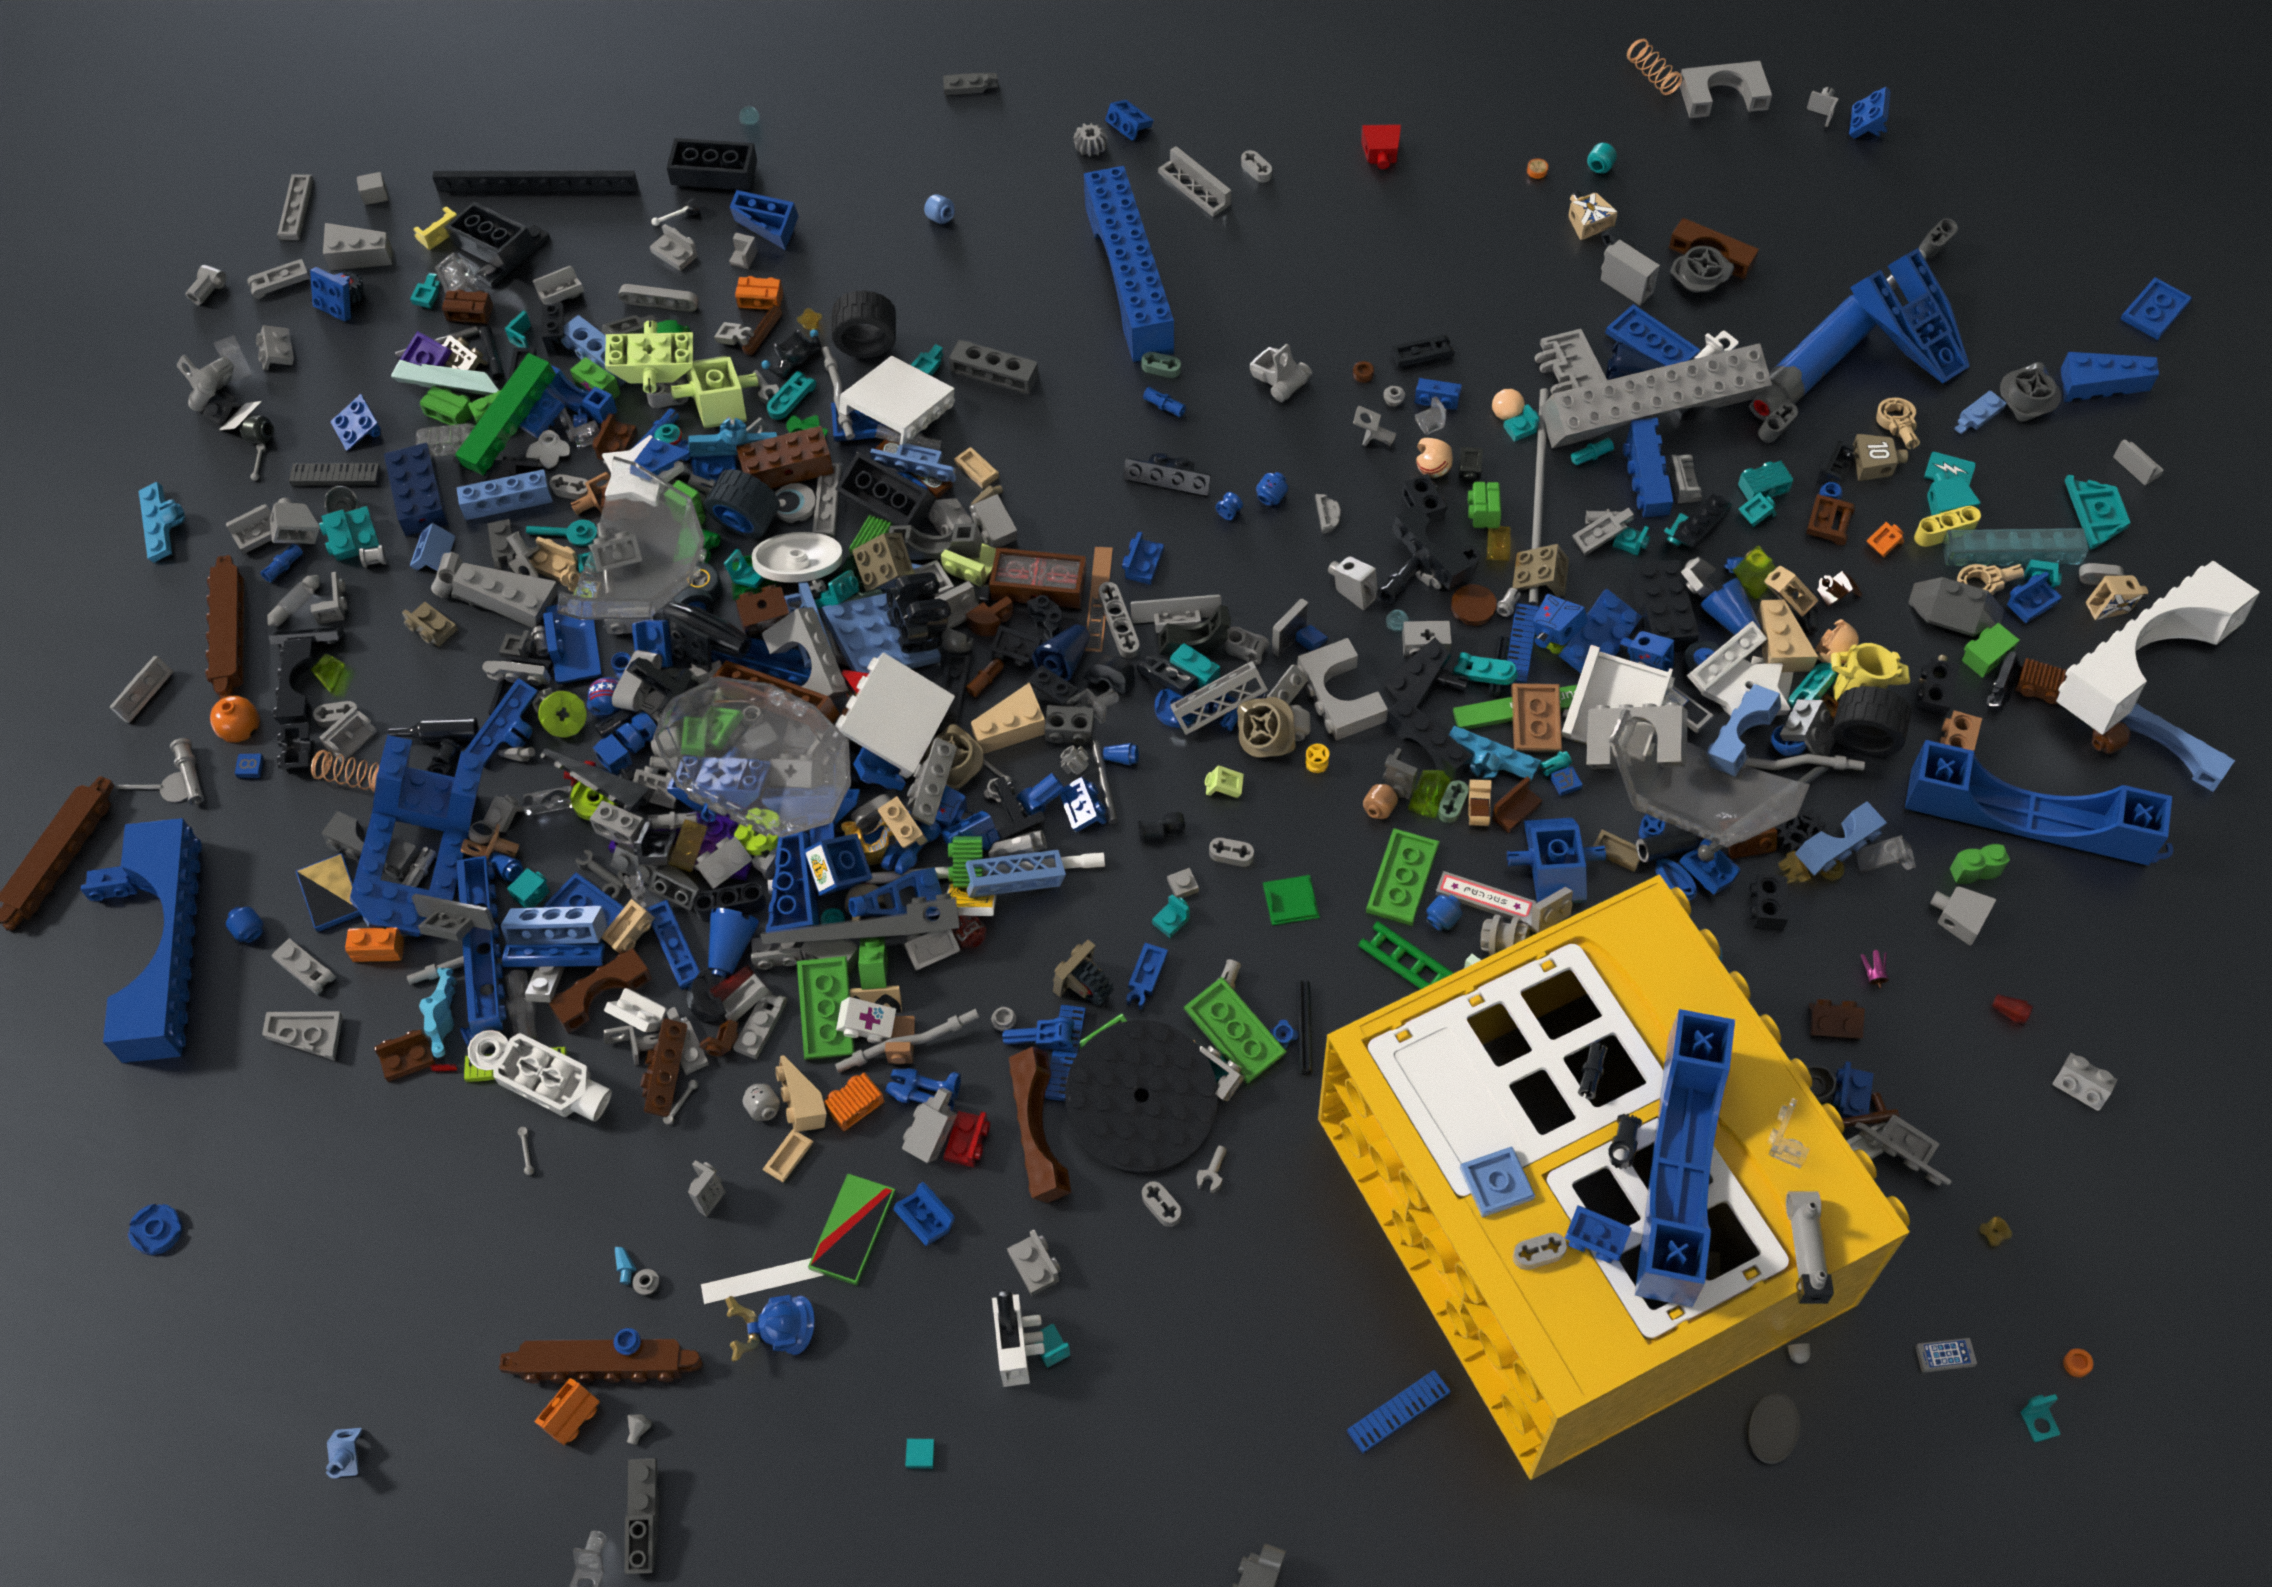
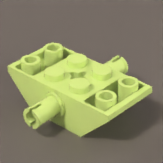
(649, 356)
(716, 390)

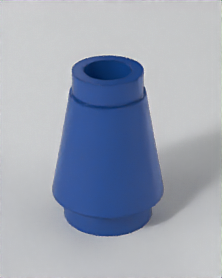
(1122, 753)
(506, 866)

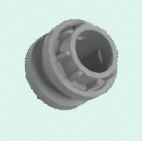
(1500, 935)

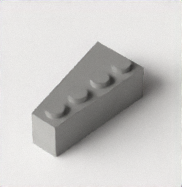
(505, 592)

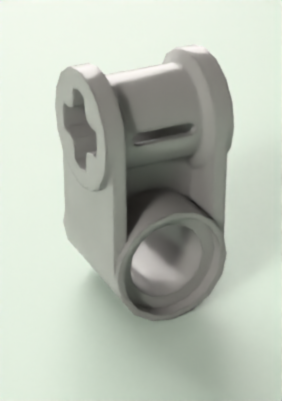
(663, 396)
(1246, 645)

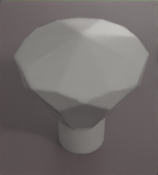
(638, 1426)

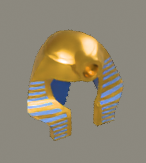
(873, 843)

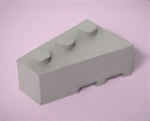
(355, 247)

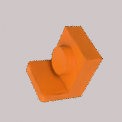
(1886, 539)

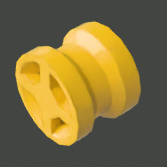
(1314, 752)

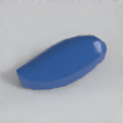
(1676, 876)

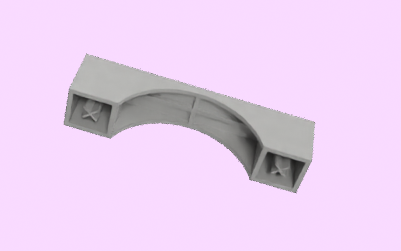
(1609, 404)

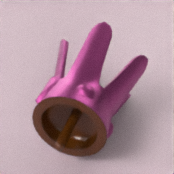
(1878, 975)

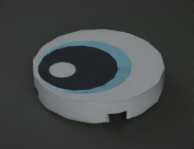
(796, 502)

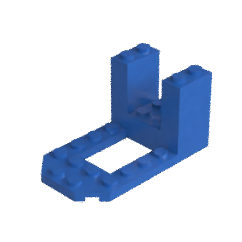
(423, 801)

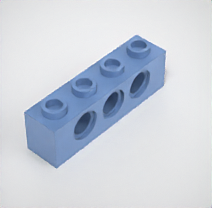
(586, 342)
(504, 494)
(554, 925)

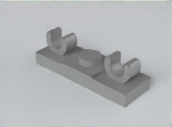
(141, 689)

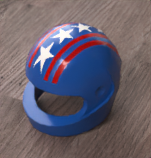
(600, 697)

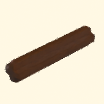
(762, 330)

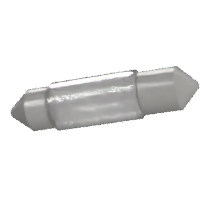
(293, 600)

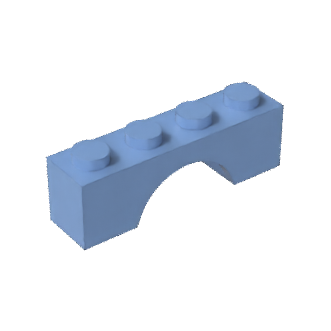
(1757, 708)
(1824, 850)

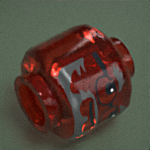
(971, 931)

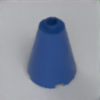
(1731, 607)
(728, 939)

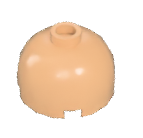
(1837, 641)

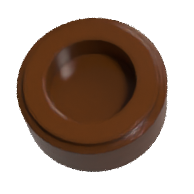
(1363, 371)

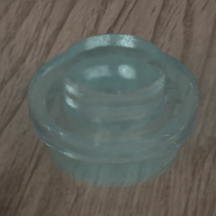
(748, 115)
(1395, 620)

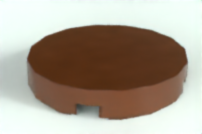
(1473, 604)

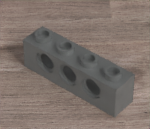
(994, 366)

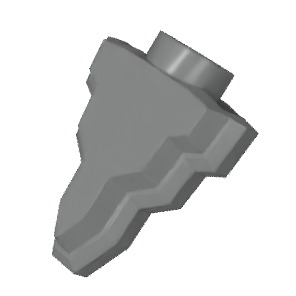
(1022, 844)

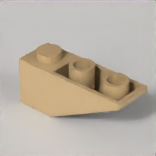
(804, 1100)

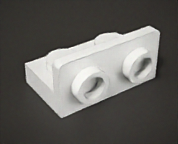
(637, 1011)

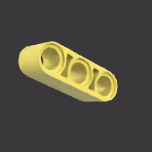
(1934, 528)

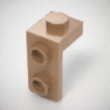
(901, 1051)

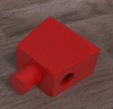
(1381, 144)

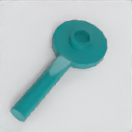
(578, 533)

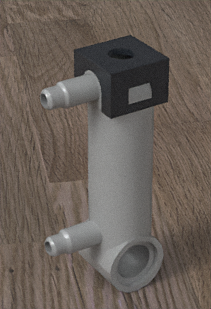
(1814, 1282)

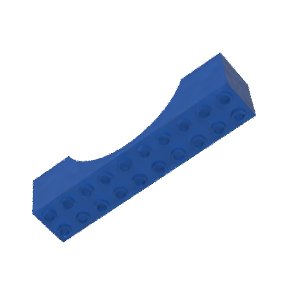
(1140, 292)
(2113, 823)
(151, 1012)
(1676, 1216)

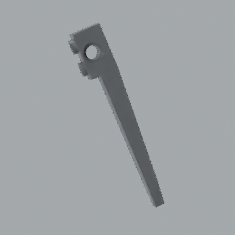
(908, 923)

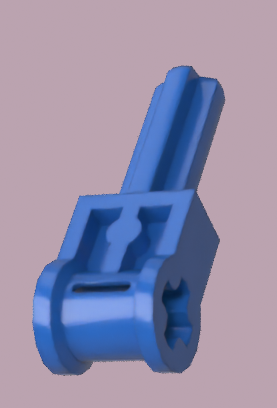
(1047, 1035)

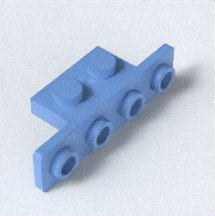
(916, 460)

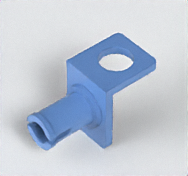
(343, 1453)

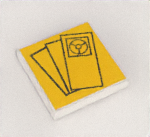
(973, 906)

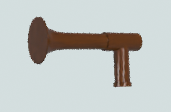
(1881, 1116)

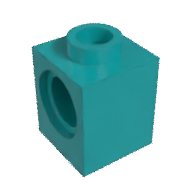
(529, 889)

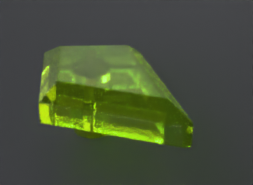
(328, 671)

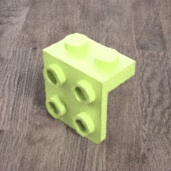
(970, 569)

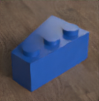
(765, 216)

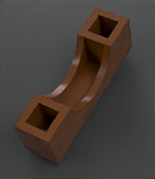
(1690, 235)
(623, 972)

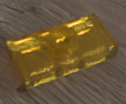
(1498, 543)
(688, 845)

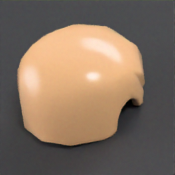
(1508, 404)

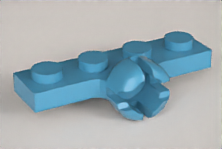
(725, 441)
(158, 519)
(1492, 756)

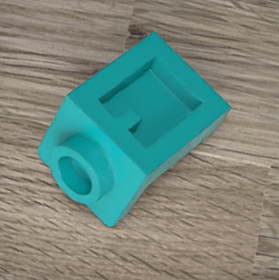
(1523, 424)
(1758, 509)
(1632, 540)
(2039, 567)
(1172, 916)

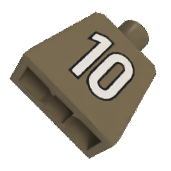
(1876, 456)

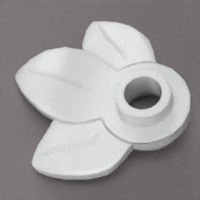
(548, 449)

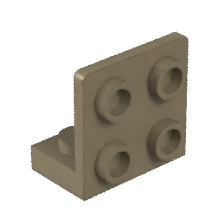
(882, 560)
(1542, 567)

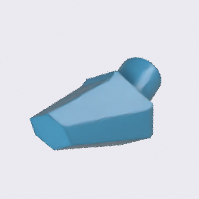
(624, 1265)

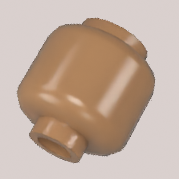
(1380, 801)

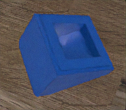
(1310, 638)

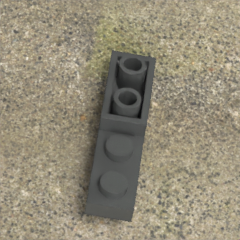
(663, 880)
(642, 1516)

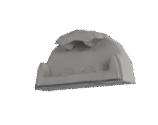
(1328, 512)

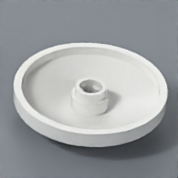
(797, 557)

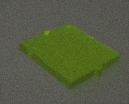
(1754, 570)

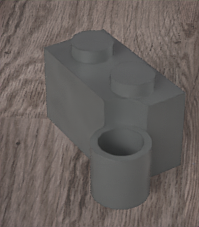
(1262, 1569)

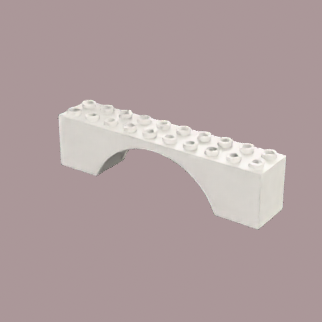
(2109, 680)

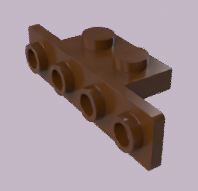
(663, 1068)

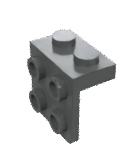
(1810, 723)

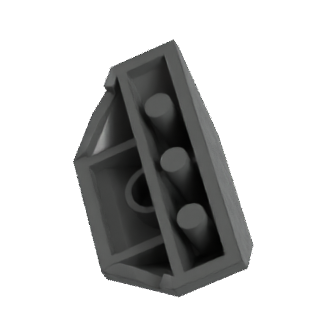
(1955, 605)

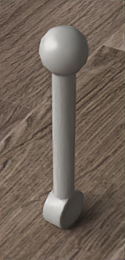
(260, 448)
(996, 771)
(693, 1084)
(523, 1133)

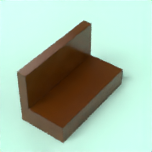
(1516, 806)

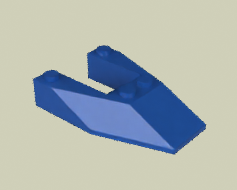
(1924, 326)

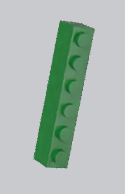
(505, 414)

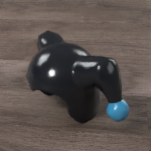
(793, 352)

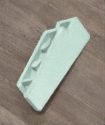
(439, 376)

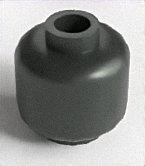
(256, 429)

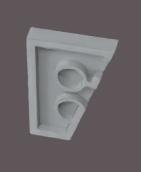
(305, 1031)

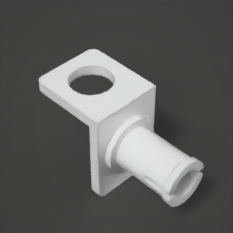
(1713, 345)

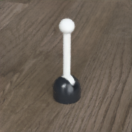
(690, 208)

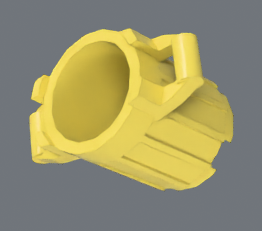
(1868, 666)

